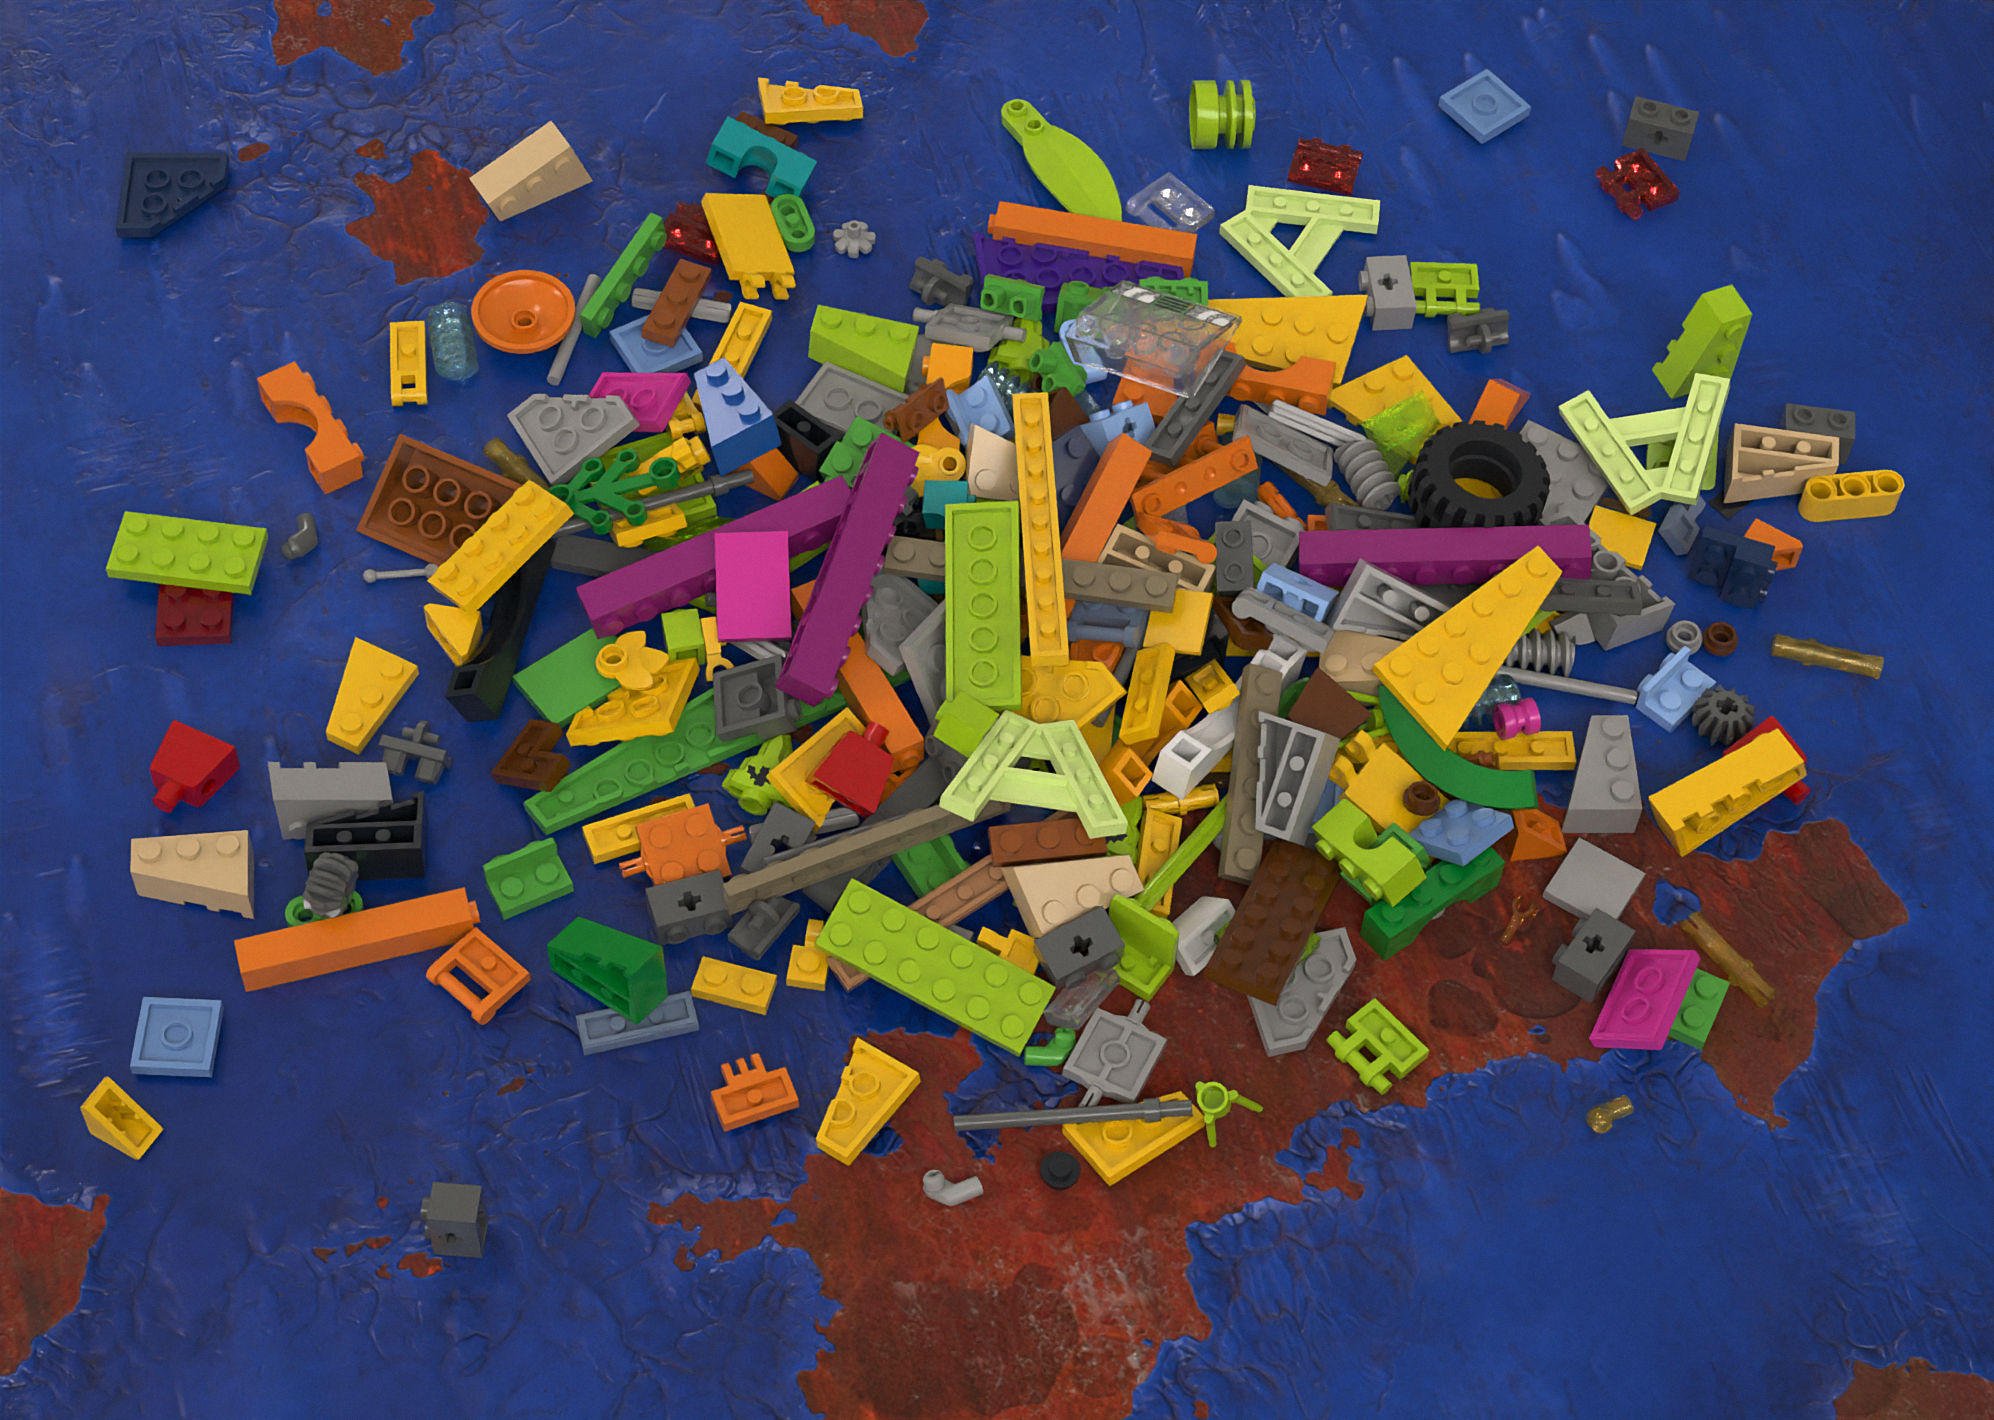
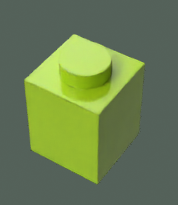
(683, 635)
(964, 723)

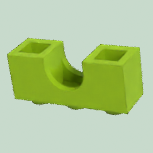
(1385, 871)

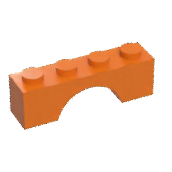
(1303, 384)
(293, 399)

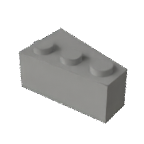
(1383, 605)
(1292, 776)
(1606, 780)
(319, 793)

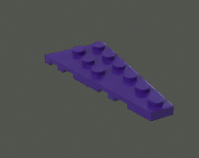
(1056, 265)

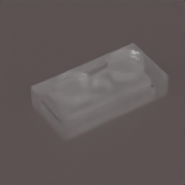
(1076, 1005)

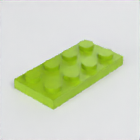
(187, 552)

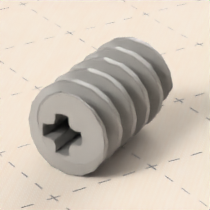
(1367, 474)
(1544, 652)

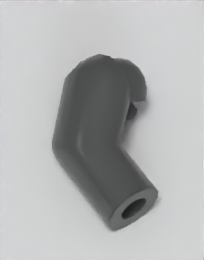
(303, 540)

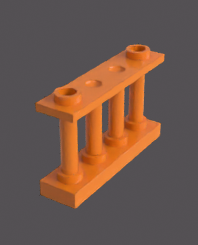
(1199, 471)

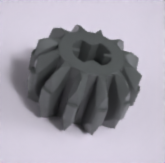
(1723, 715)
(330, 885)

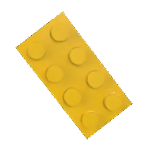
(500, 547)

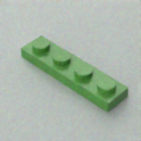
(619, 281)

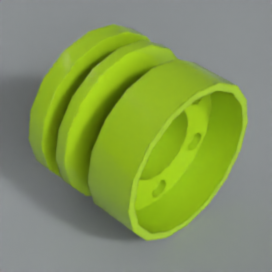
(1221, 114)

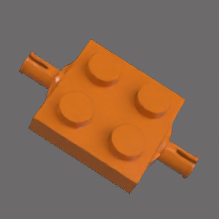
(682, 846)

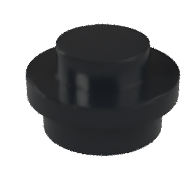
(1059, 1170)

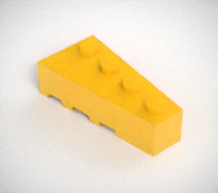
(1726, 791)

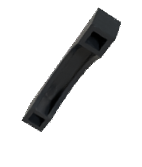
(483, 680)

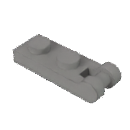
(1283, 619)

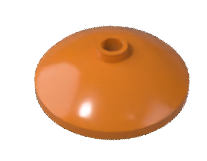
(523, 311)

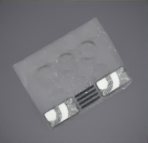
(1151, 337)

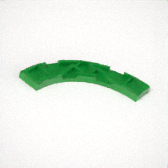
(1452, 773)

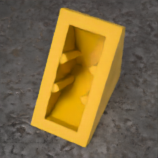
(454, 630)
(119, 1119)

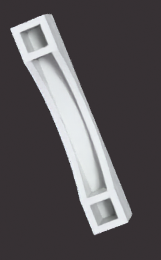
(1201, 747)

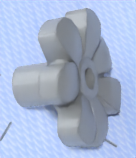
(853, 237)

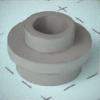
(1684, 630)

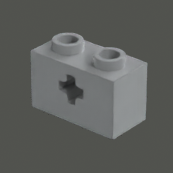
(1389, 292)

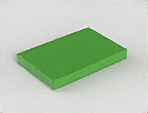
(567, 679)

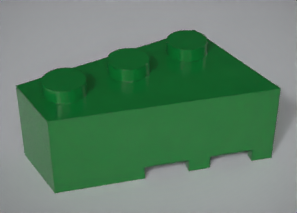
(611, 967)

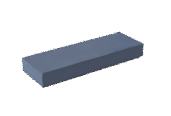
(610, 1030)

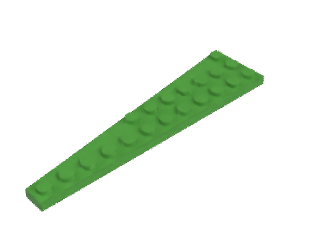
(657, 760)

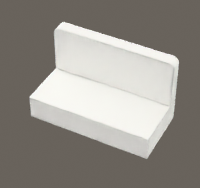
(1197, 931)

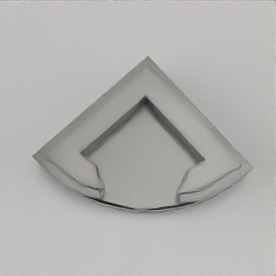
(1574, 624)

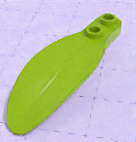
(1063, 163)

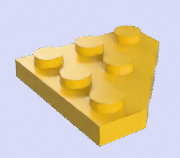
(1067, 692)
(638, 711)

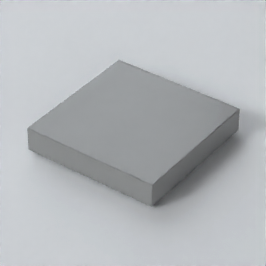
(1592, 881)

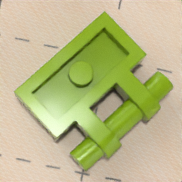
(1445, 280)
(1384, 1037)

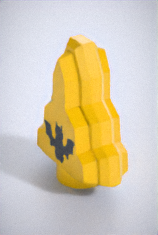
(688, 455)

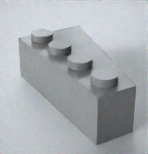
(1609, 628)

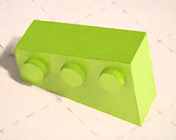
(1708, 343)
(864, 345)

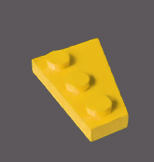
(791, 772)
(866, 1099)

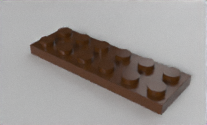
(1274, 921)

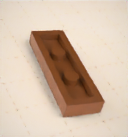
(676, 303)
(1042, 842)

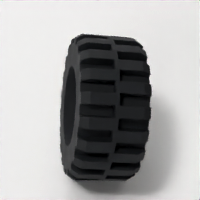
(1484, 455)

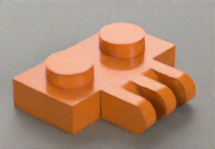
(752, 1094)

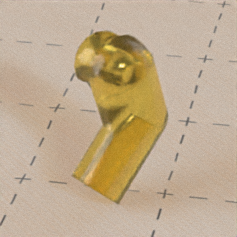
(1602, 1115)

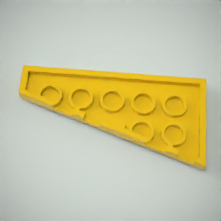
(1285, 328)
(1389, 386)
(1456, 656)

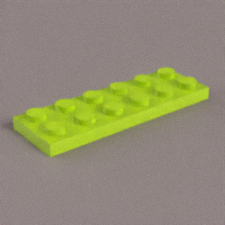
(983, 603)
(935, 967)

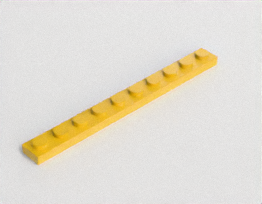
(1040, 531)
(1532, 752)

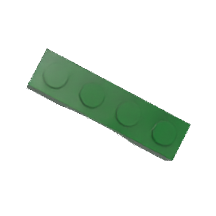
(1393, 928)

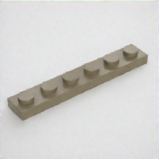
(1241, 841)

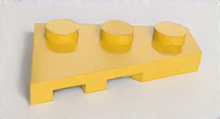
(798, 104)
(367, 694)
(1126, 1145)

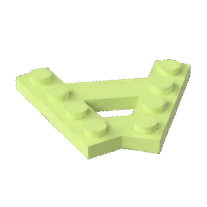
(1324, 220)
(1609, 442)
(1075, 787)

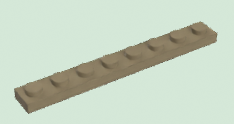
(1080, 578)
(848, 853)

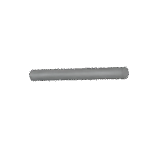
(569, 341)
(1569, 685)

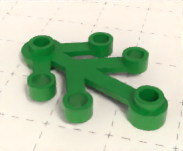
(606, 491)

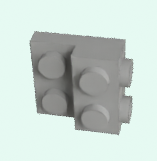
(1272, 537)

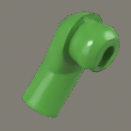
(1055, 1051)

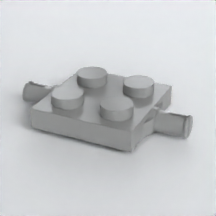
(968, 326)
(1115, 1056)

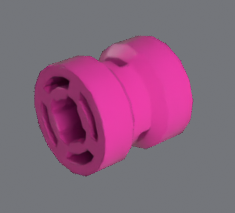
(1517, 718)

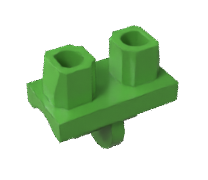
(1012, 297)
(1058, 369)

